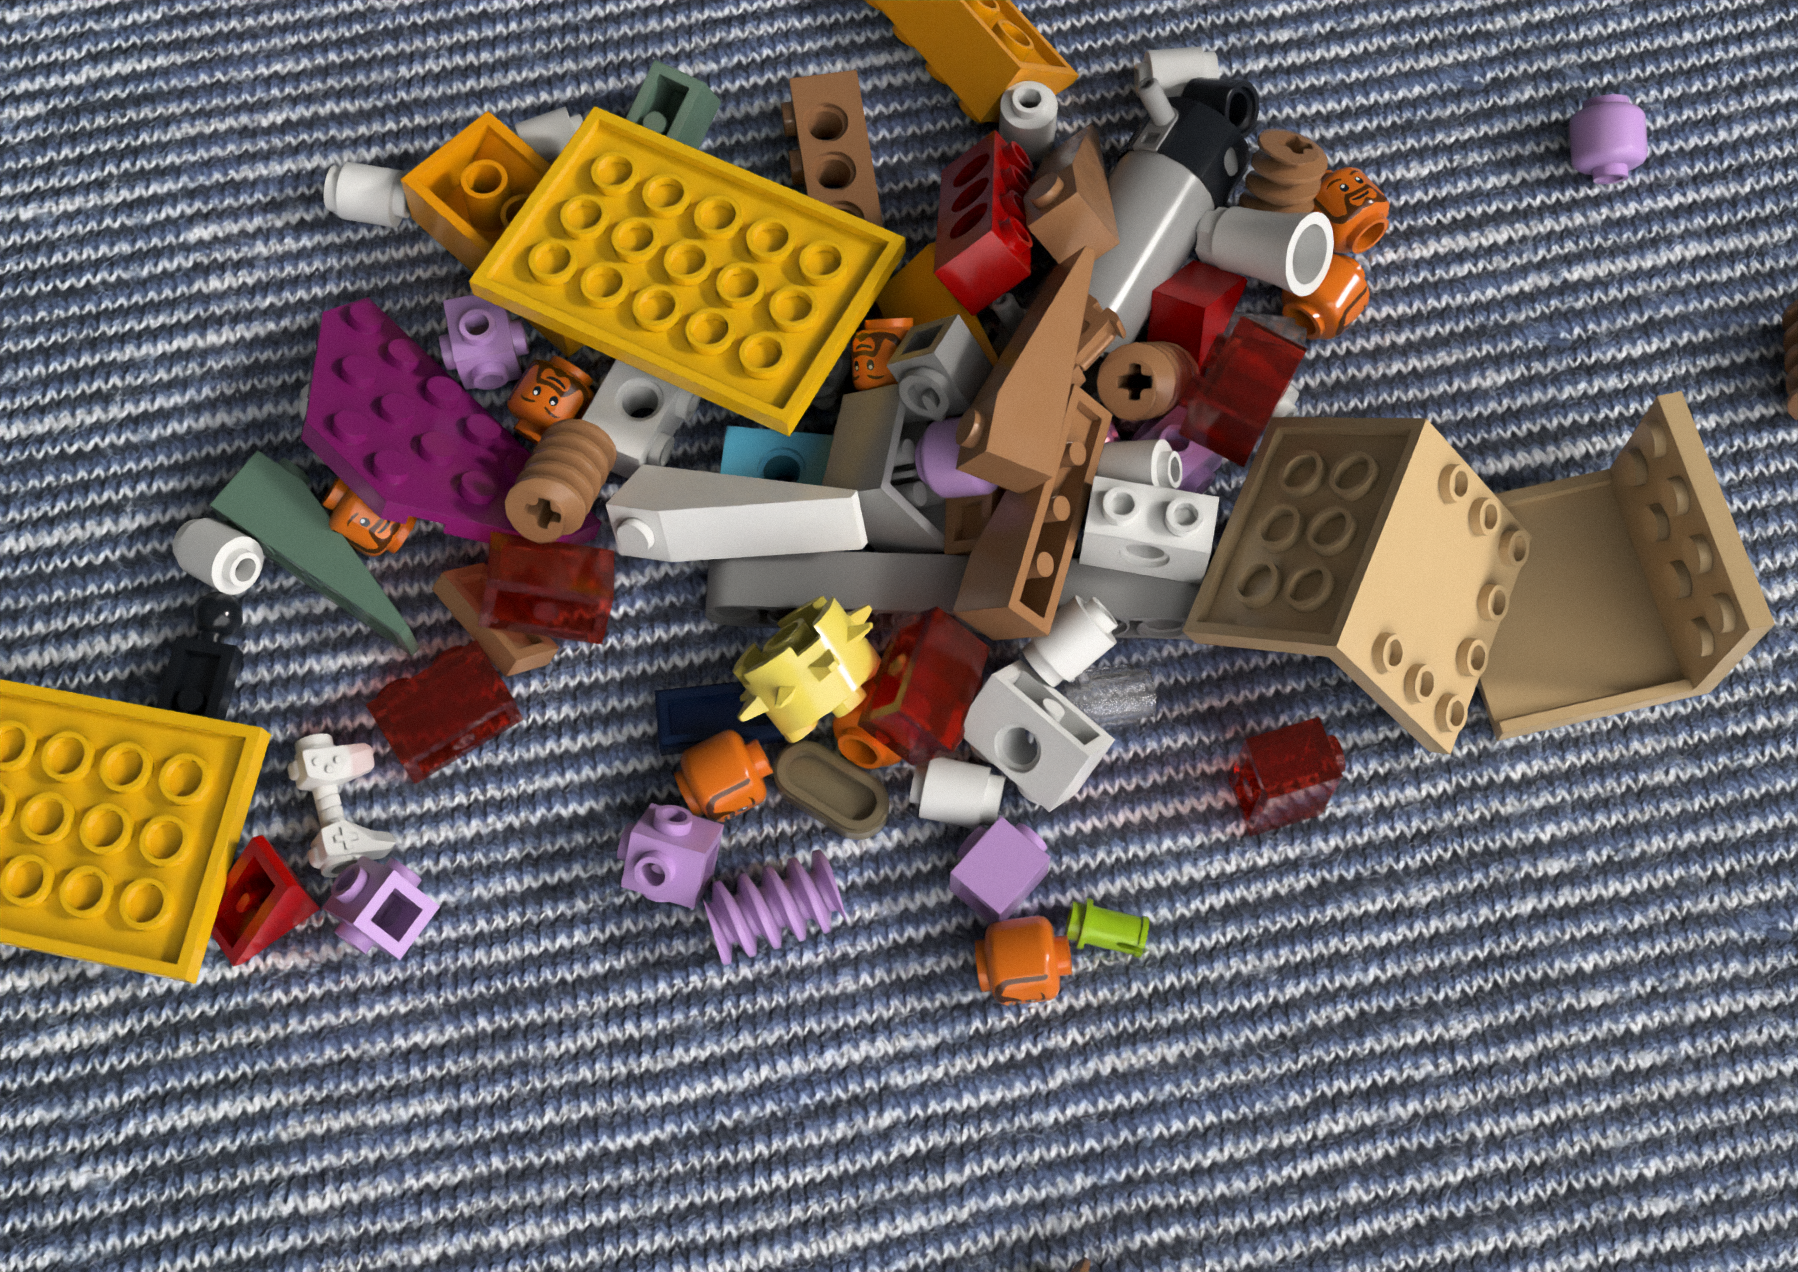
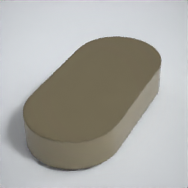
(831, 790)

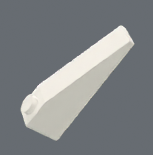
(722, 516)

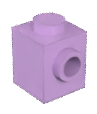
(999, 869)

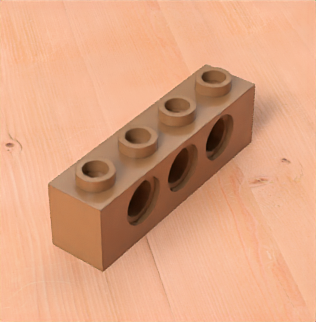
(832, 108)

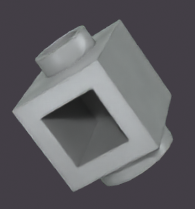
(939, 368)

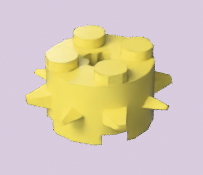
(808, 667)

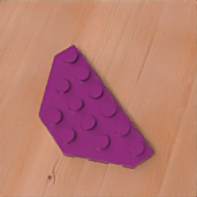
(409, 431)

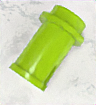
(1106, 928)

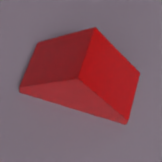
(1194, 308)
(259, 902)

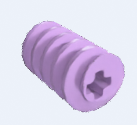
(773, 906)

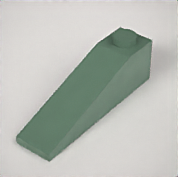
(674, 105)
(294, 532)

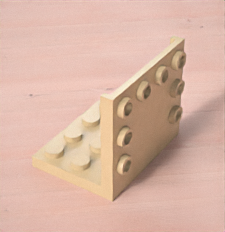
(1372, 554)
(1626, 586)

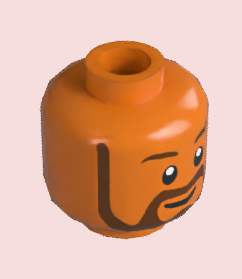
(1354, 209)
(1333, 304)
(873, 349)
(547, 395)
(361, 525)
(723, 776)
(1022, 960)

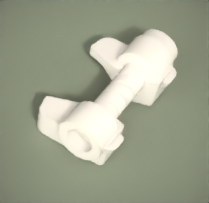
(322, 768)

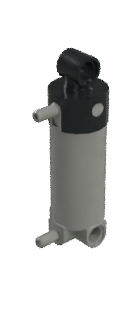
(1165, 179)

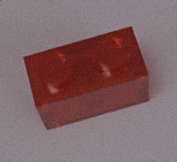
(1240, 391)
(546, 588)
(924, 686)
(444, 710)
(1286, 775)

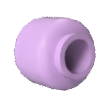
(1608, 138)
(937, 460)

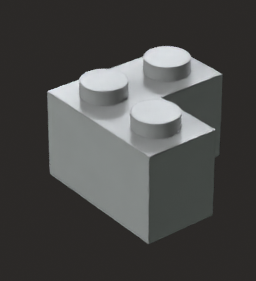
(876, 457)

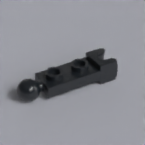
(205, 669)

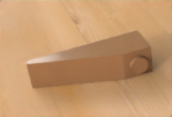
(1071, 199)
(1020, 410)
(1030, 539)

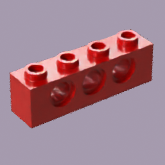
(983, 224)

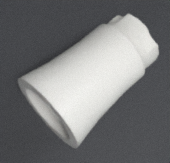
(1268, 246)

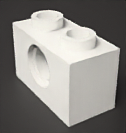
(639, 439)
(1149, 530)
(1065, 737)

